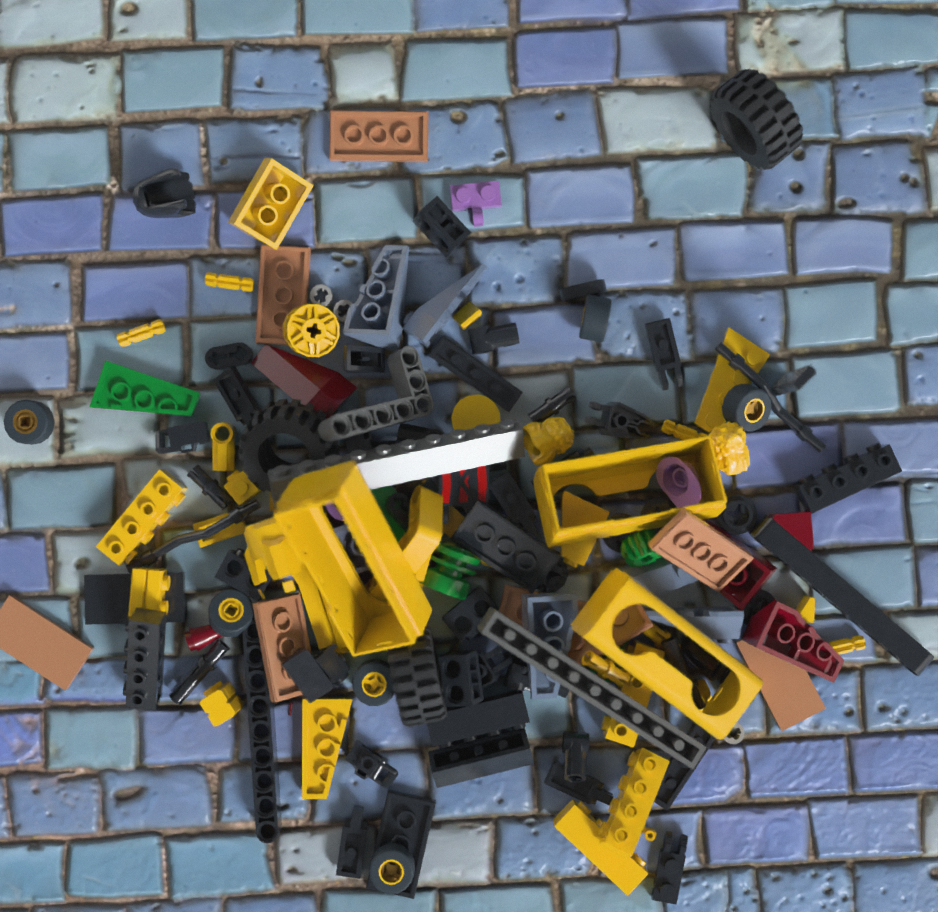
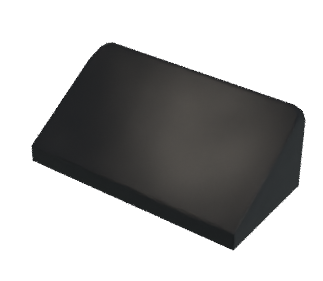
(307, 675)

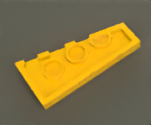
(725, 378)
(321, 741)

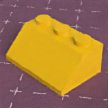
(270, 203)

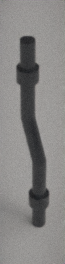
(737, 362)
(235, 516)

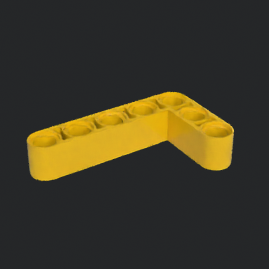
(421, 537)

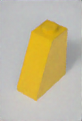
(576, 513)

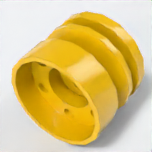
(304, 316)

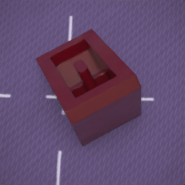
(798, 525)

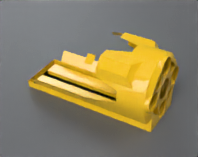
(271, 550)

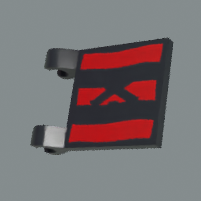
(464, 488)

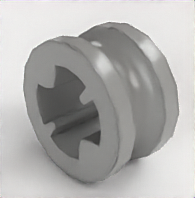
(313, 294)
(344, 303)
(739, 737)

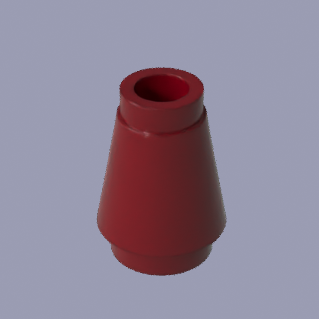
(200, 637)

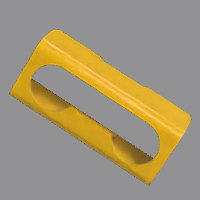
(625, 473)
(360, 618)
(595, 626)

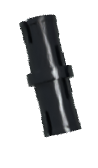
(552, 405)
(210, 487)

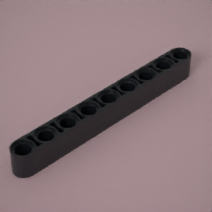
(841, 595)
(260, 741)

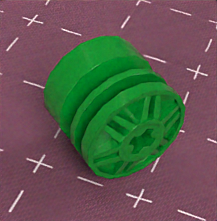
(449, 569)

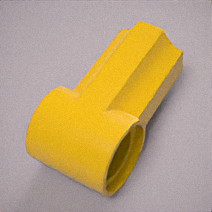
(223, 450)

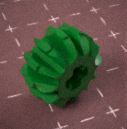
(636, 549)

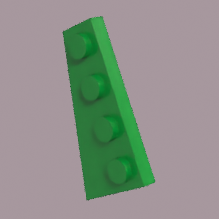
(138, 392)

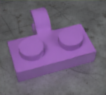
(475, 198)

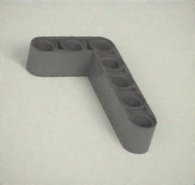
(409, 397)

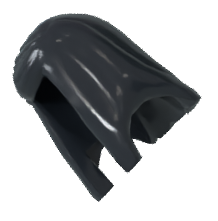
(165, 195)

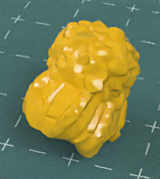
(547, 439)
(730, 448)

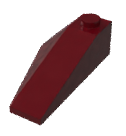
(305, 379)
(749, 579)
(789, 637)

